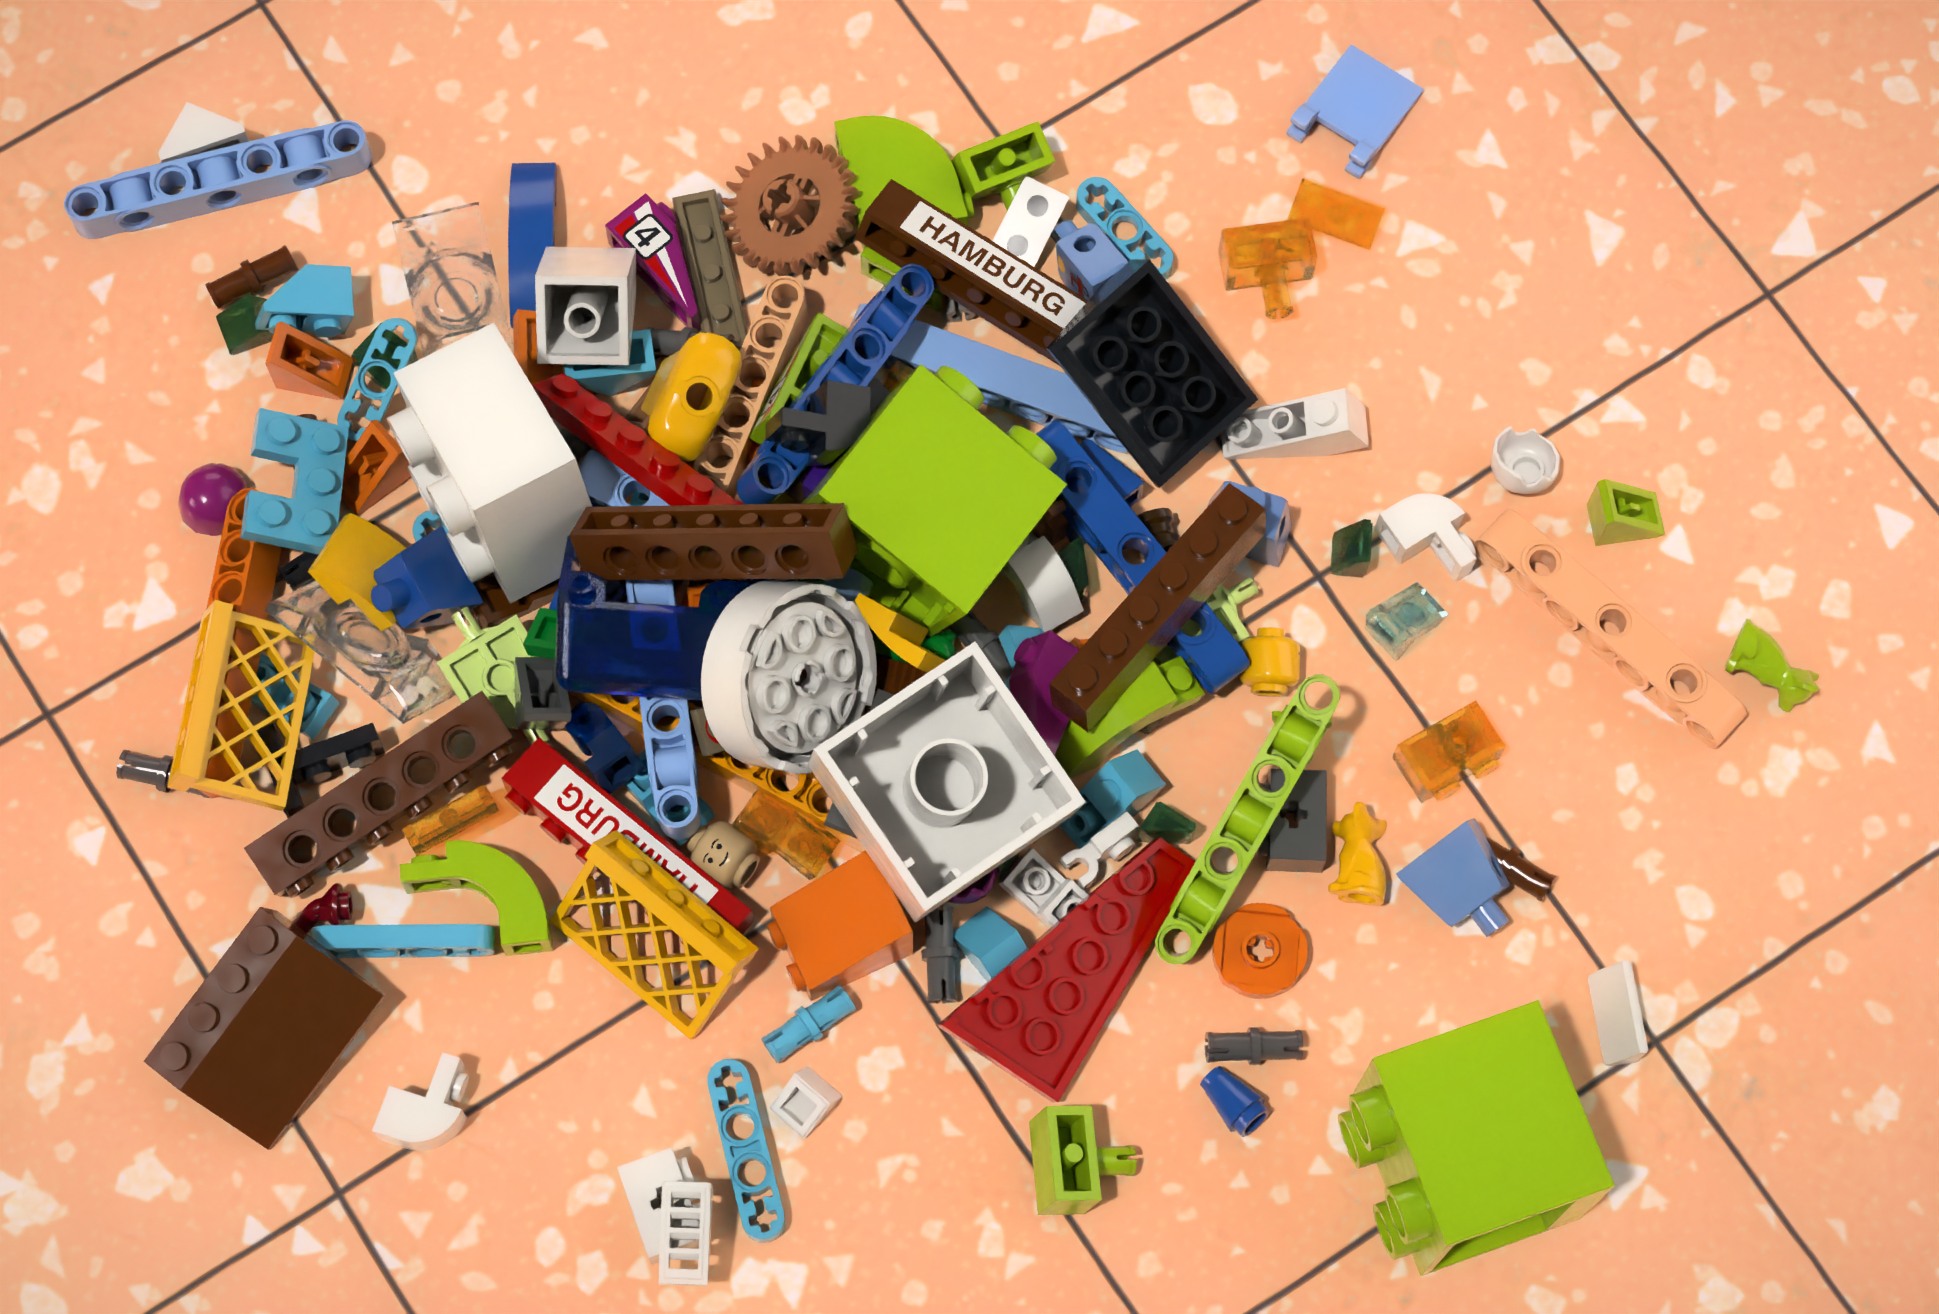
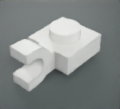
(1112, 842)

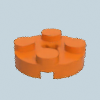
(1281, 935)

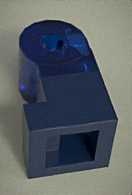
(596, 736)

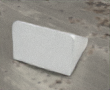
(805, 1101)

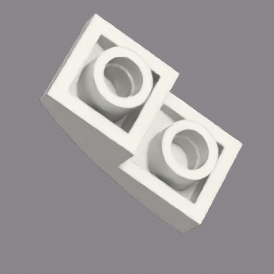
(1041, 888)

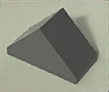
(538, 696)

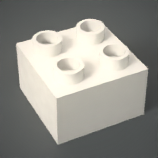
(490, 462)
(945, 781)

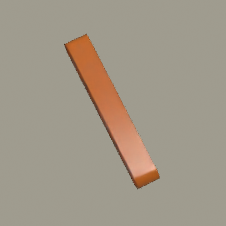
(245, 578)

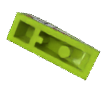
(809, 355)

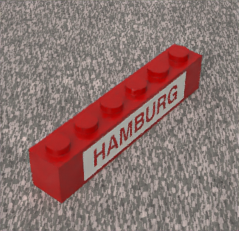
(583, 812)

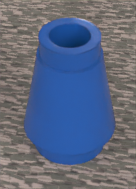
(1235, 1102)

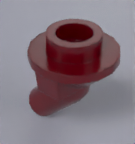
(333, 906)

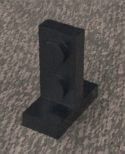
(320, 759)

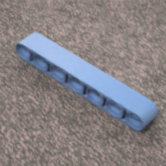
(1005, 381)

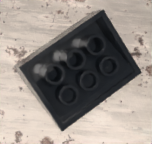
(1150, 370)

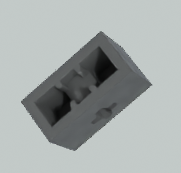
(1300, 847)

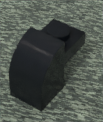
(831, 427)

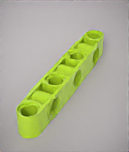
(1247, 819)

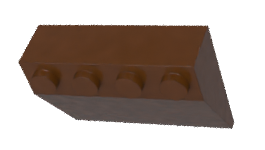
(265, 1027)

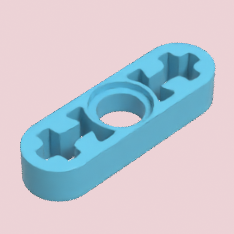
(1113, 199)
(381, 343)

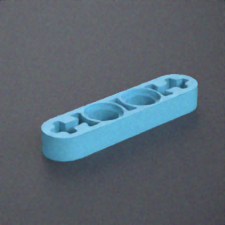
(406, 940)
(741, 1151)

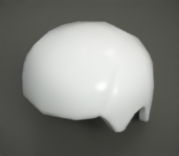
(1524, 461)

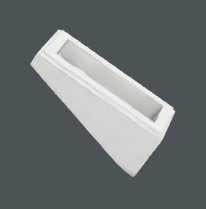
(685, 1190)

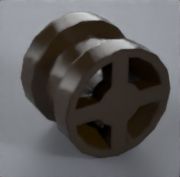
(1159, 524)

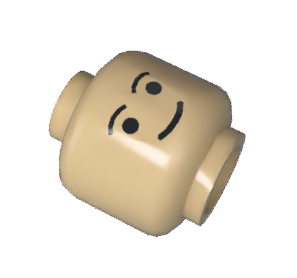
(724, 854)

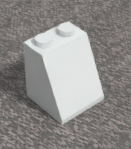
(585, 305)

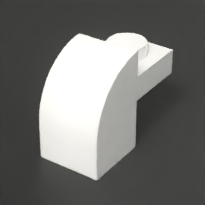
(1427, 522)
(1043, 583)
(426, 1121)

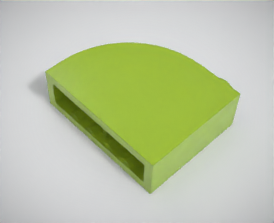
(896, 150)

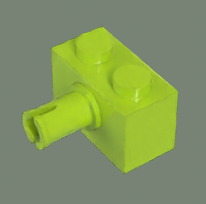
(1003, 163)
(1069, 1162)

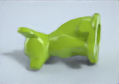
(1764, 659)

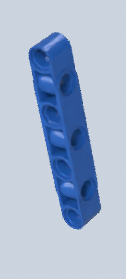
(873, 332)
(1112, 526)

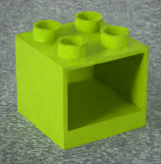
(938, 496)
(1474, 1140)

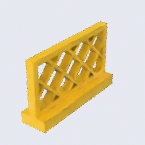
(203, 700)
(665, 902)

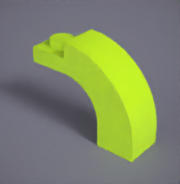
(1151, 696)
(496, 876)

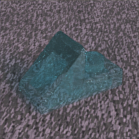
(1403, 619)

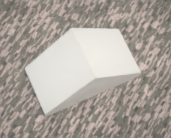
(200, 132)

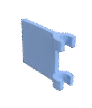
(1360, 103)

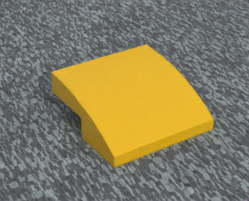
(349, 562)
(898, 633)

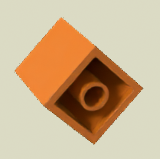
(840, 927)

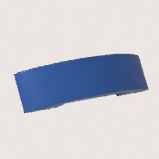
(529, 228)

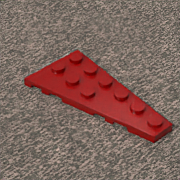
(1059, 991)

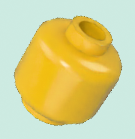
(1272, 662)

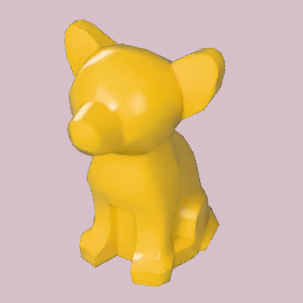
(1361, 869)

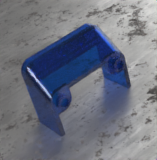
(632, 645)

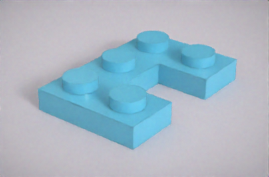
(319, 461)

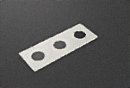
(1030, 220)

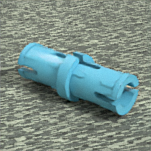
(808, 1024)

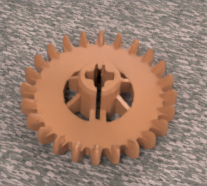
(768, 193)

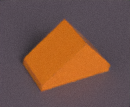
(307, 364)
(373, 468)

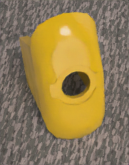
(672, 422)

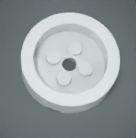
(759, 655)

